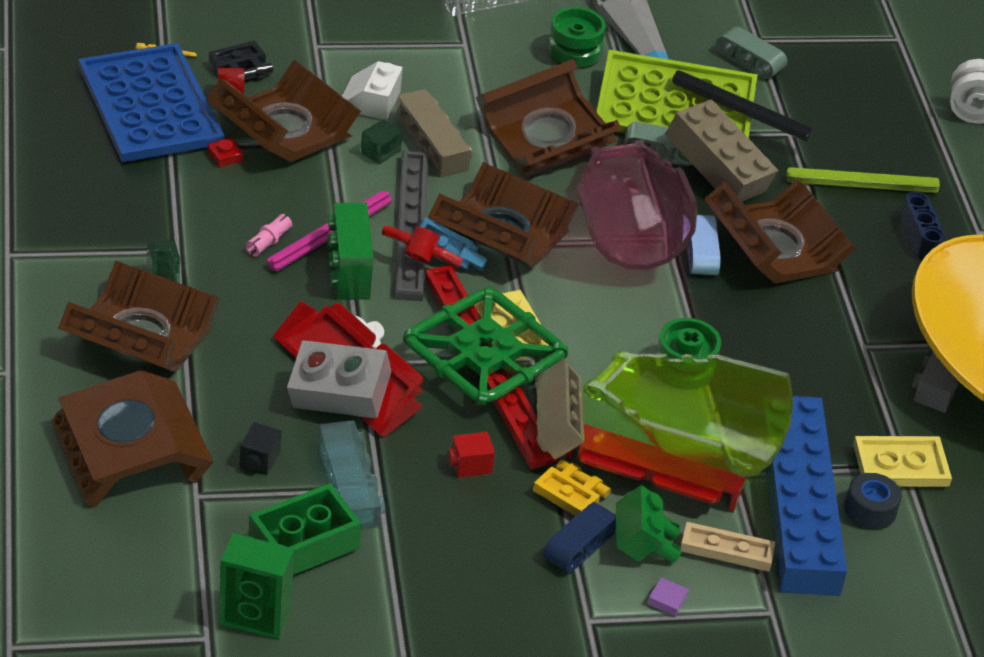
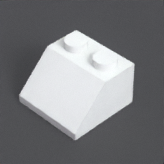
(375, 89)

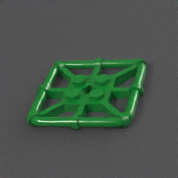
(485, 360)

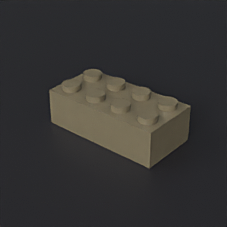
(721, 150)

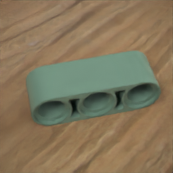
(751, 52)
(655, 139)

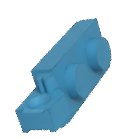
(457, 245)

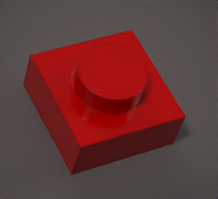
(225, 152)

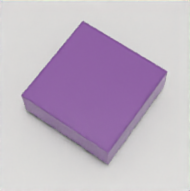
(668, 596)

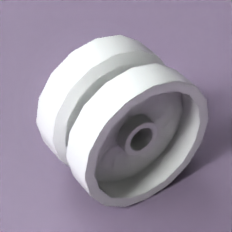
(968, 91)

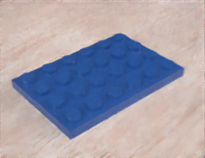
(150, 102)

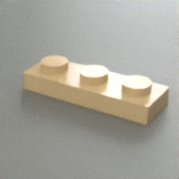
(728, 546)

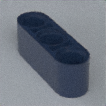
(921, 224)
(580, 537)

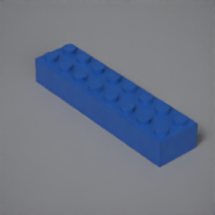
(806, 507)

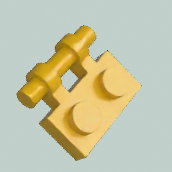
(570, 487)

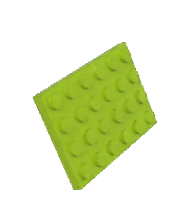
(643, 90)

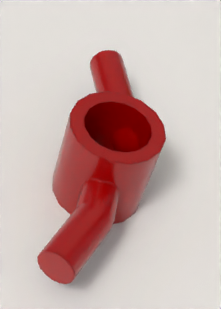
(422, 245)

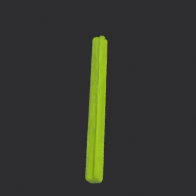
(863, 180)

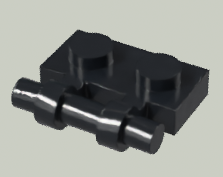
(242, 56)

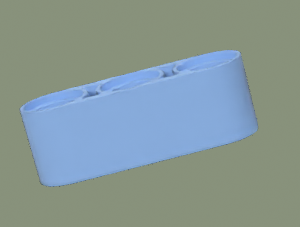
(704, 247)

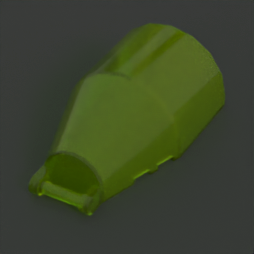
(701, 409)

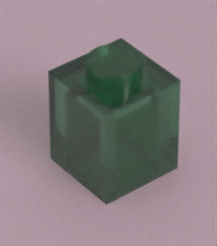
(381, 141)
(164, 259)

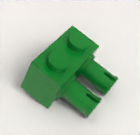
(644, 528)

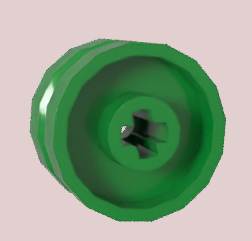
(576, 35)
(688, 337)

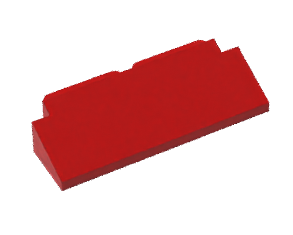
(341, 327)
(648, 462)

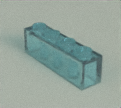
(350, 472)

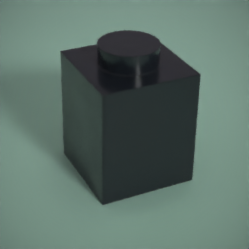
(260, 448)

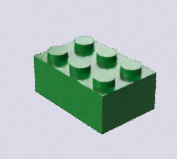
(350, 250)
(312, 523)
(256, 586)

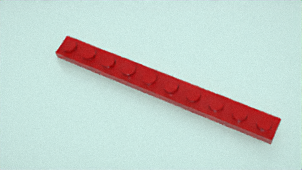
(512, 406)

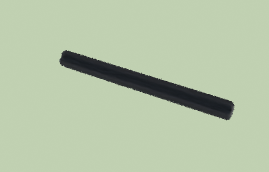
(742, 105)

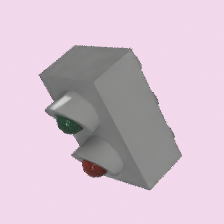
(339, 379)

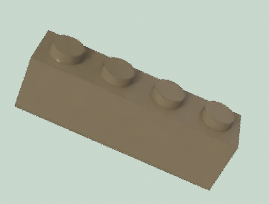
(433, 132)
(559, 409)

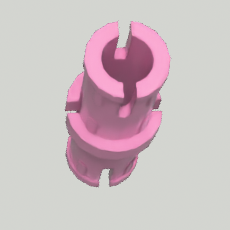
(268, 235)

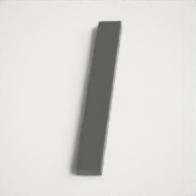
(411, 214)

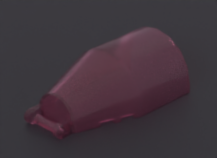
(636, 206)

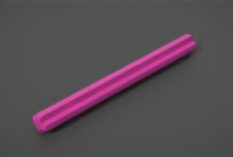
(319, 236)

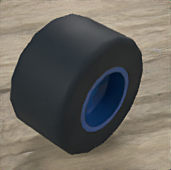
(873, 500)

